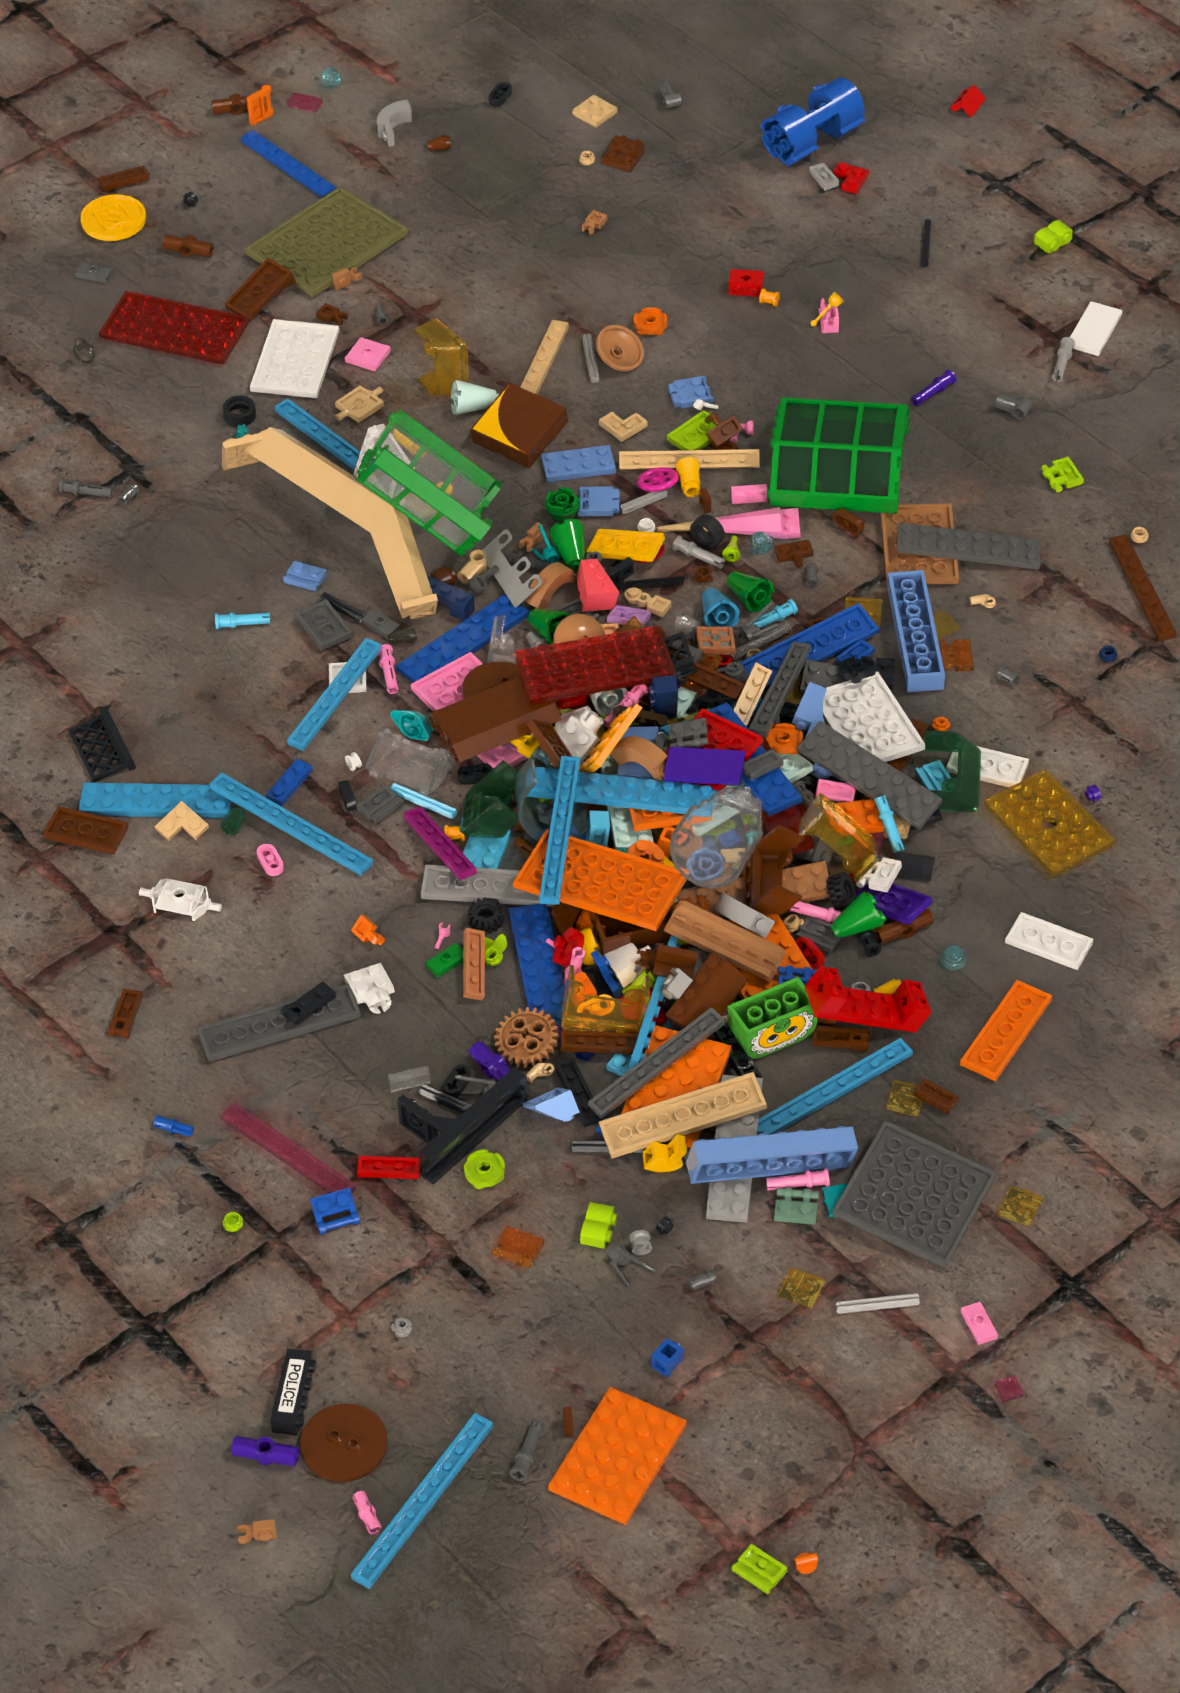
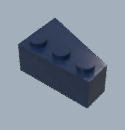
(664, 696)

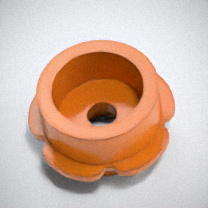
(940, 724)

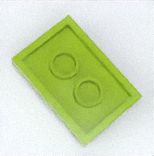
(692, 433)

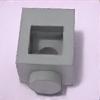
(675, 984)

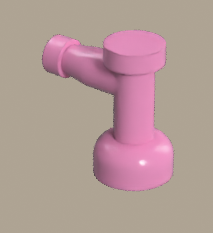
(748, 427)

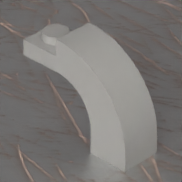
(391, 116)
(744, 915)

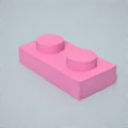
(749, 494)

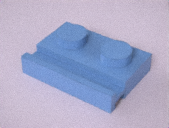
(305, 576)

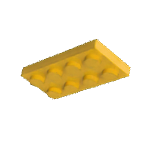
(625, 544)

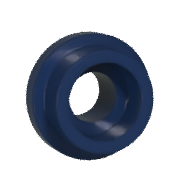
(1108, 654)

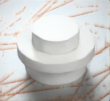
(646, 525)

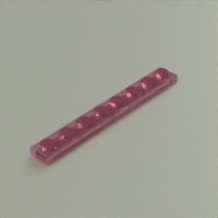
(285, 1149)

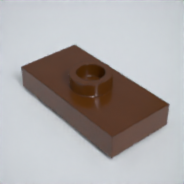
(936, 1096)

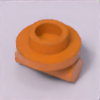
(806, 1562)

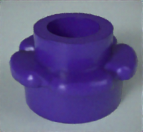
(1092, 793)

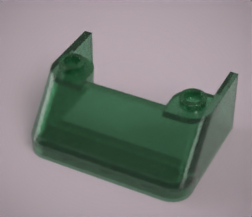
(964, 792)
(487, 802)

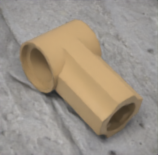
(476, 565)

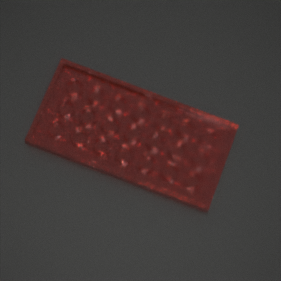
(174, 327)
(593, 664)

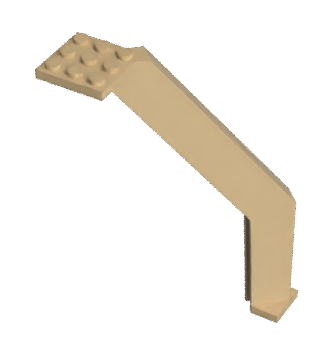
(352, 499)

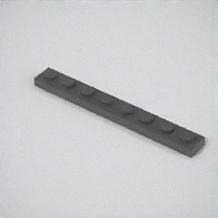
(780, 689)
(656, 1063)

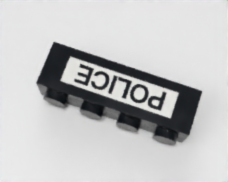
(292, 1392)

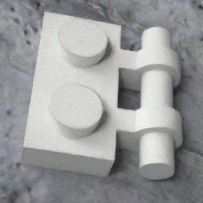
(883, 876)

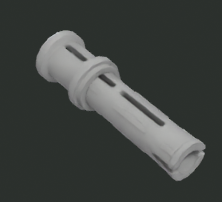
(1064, 354)
(691, 549)

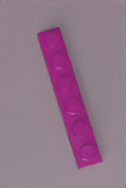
(440, 843)

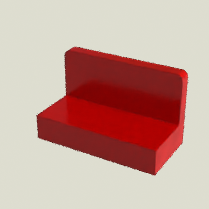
(969, 100)

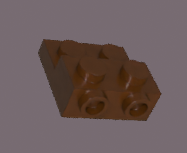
(623, 153)

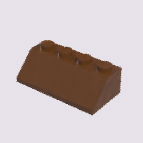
(712, 986)

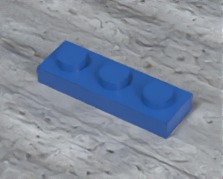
(289, 782)

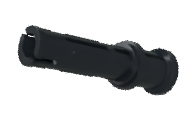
(868, 940)

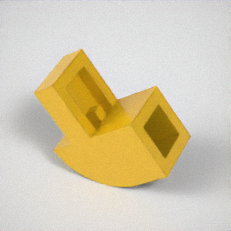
(663, 1157)

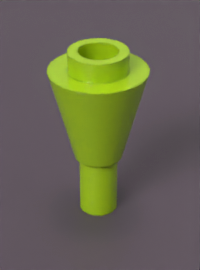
(731, 552)
(638, 982)

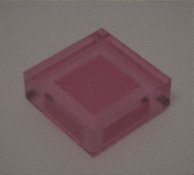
(1008, 1389)

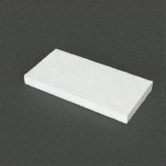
(1095, 328)
(995, 767)
(1049, 941)

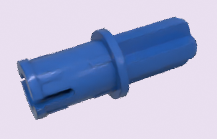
(172, 1126)

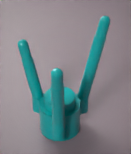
(550, 553)

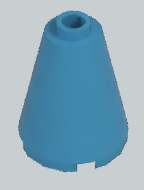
(719, 609)

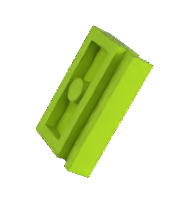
(759, 1569)

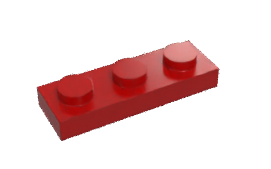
(388, 1167)

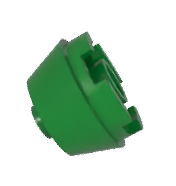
(562, 504)

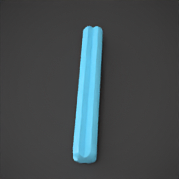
(424, 801)

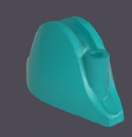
(412, 724)

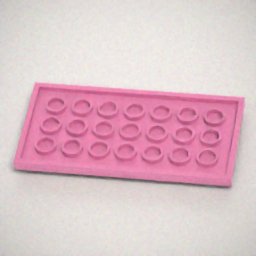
(445, 688)

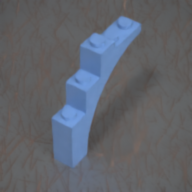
(808, 715)

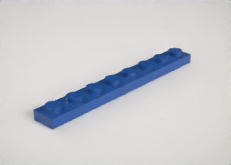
(287, 163)

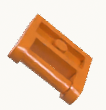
(256, 108)

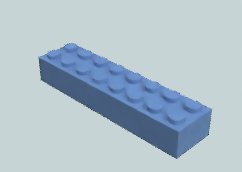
(915, 631)
(771, 1154)

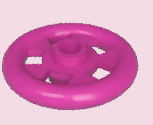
(657, 479)

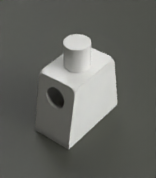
(623, 963)

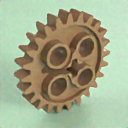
(526, 1037)

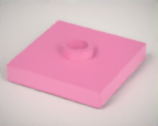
(367, 354)

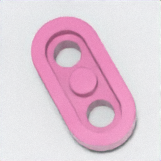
(270, 859)

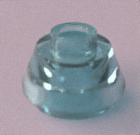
(330, 77)
(761, 543)
(953, 958)

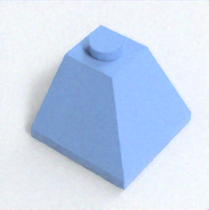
(555, 1104)

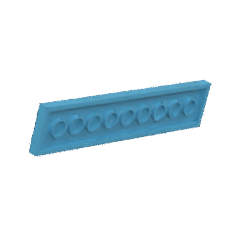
(625, 791)

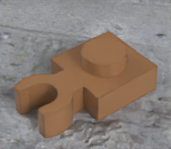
(594, 220)

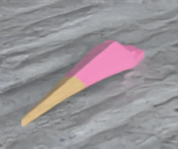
(775, 522)

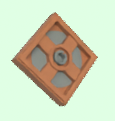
(715, 640)

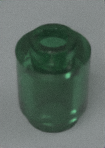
(233, 821)

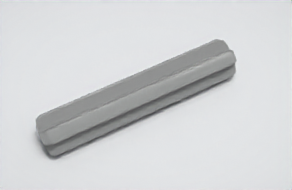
(642, 501)

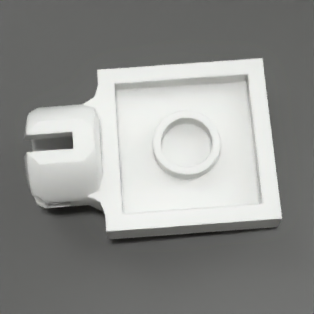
(580, 733)
(371, 987)

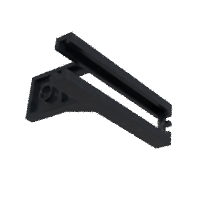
(462, 1134)

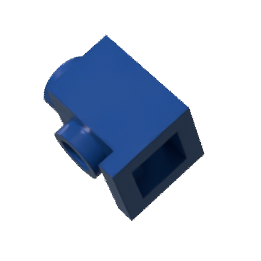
(667, 1357)

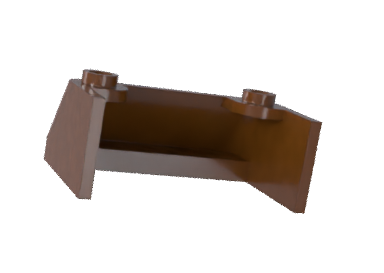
(764, 873)

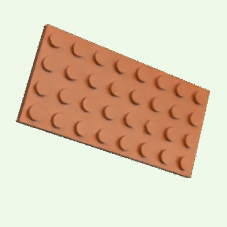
(607, 882)

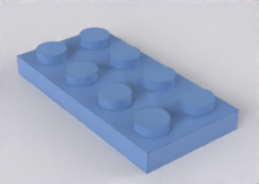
(578, 463)

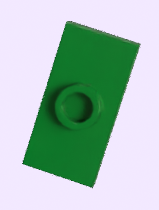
(445, 960)

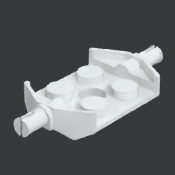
(193, 902)

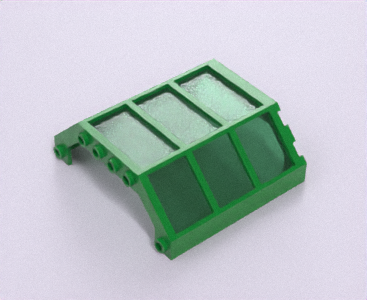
(837, 454)

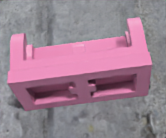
(830, 320)

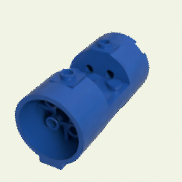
(832, 108)

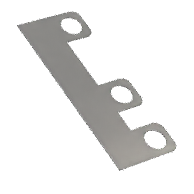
(509, 576)

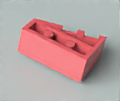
(595, 587)

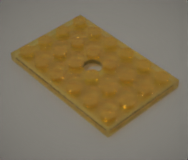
(1043, 798)

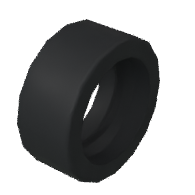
(239, 402)
(712, 526)

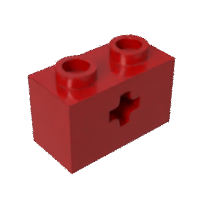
(746, 282)

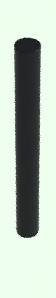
(926, 243)

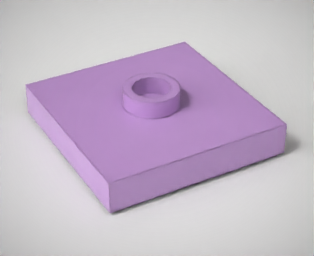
(623, 614)

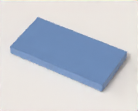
(634, 769)

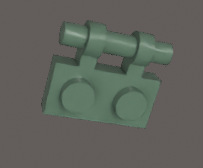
(796, 1211)

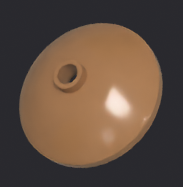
(619, 348)
(576, 627)

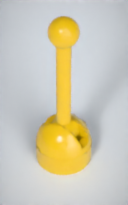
(834, 301)

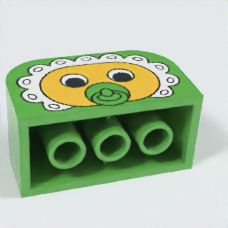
(772, 1019)

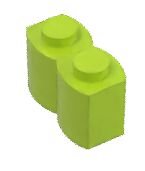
(1053, 236)
(597, 1225)

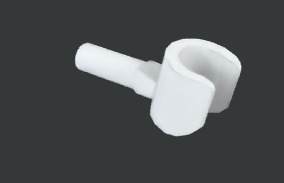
(700, 403)

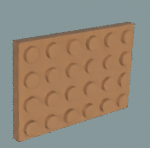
(936, 569)

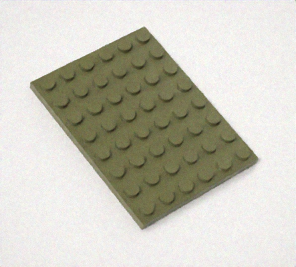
(326, 238)

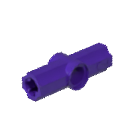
(492, 1065)
(276, 1452)

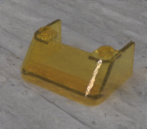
(449, 357)
(841, 834)
(603, 1014)

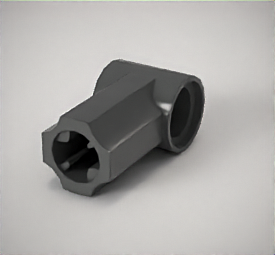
(669, 95)
(1016, 407)

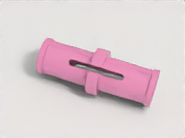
(367, 1512)

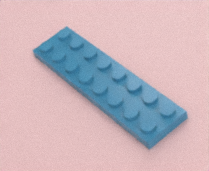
(151, 799)

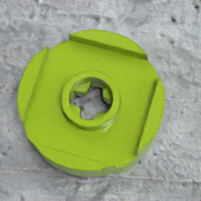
(488, 1178)

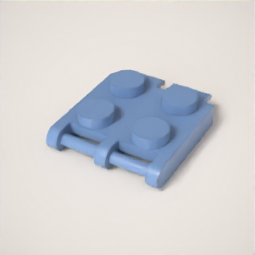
(687, 391)
(598, 501)

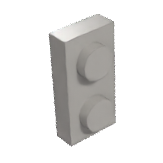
(824, 176)

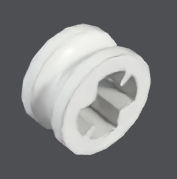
(353, 761)

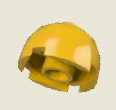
(590, 945)

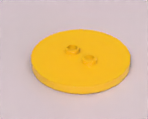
(113, 217)

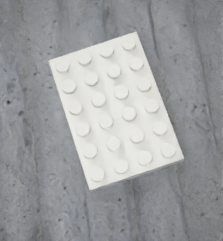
(294, 358)
(871, 718)

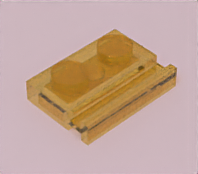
(871, 606)

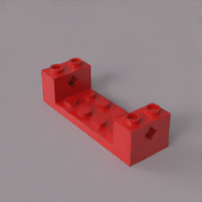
(901, 1011)

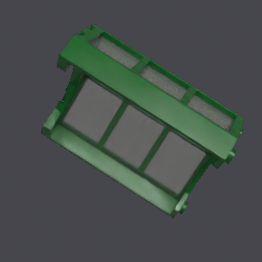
(429, 482)

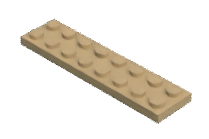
(682, 1115)

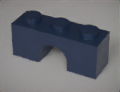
(458, 601)

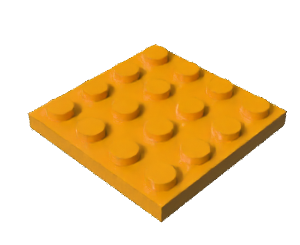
(610, 739)

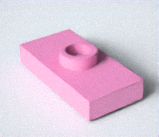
(835, 791)
(979, 1323)

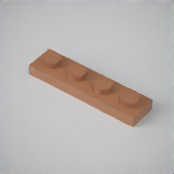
(474, 964)

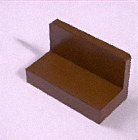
(672, 957)

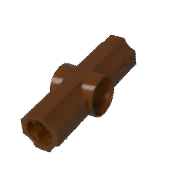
(233, 104)
(188, 245)
(897, 929)

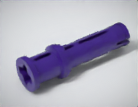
(939, 384)

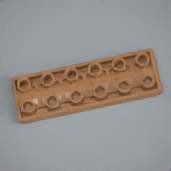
(725, 940)

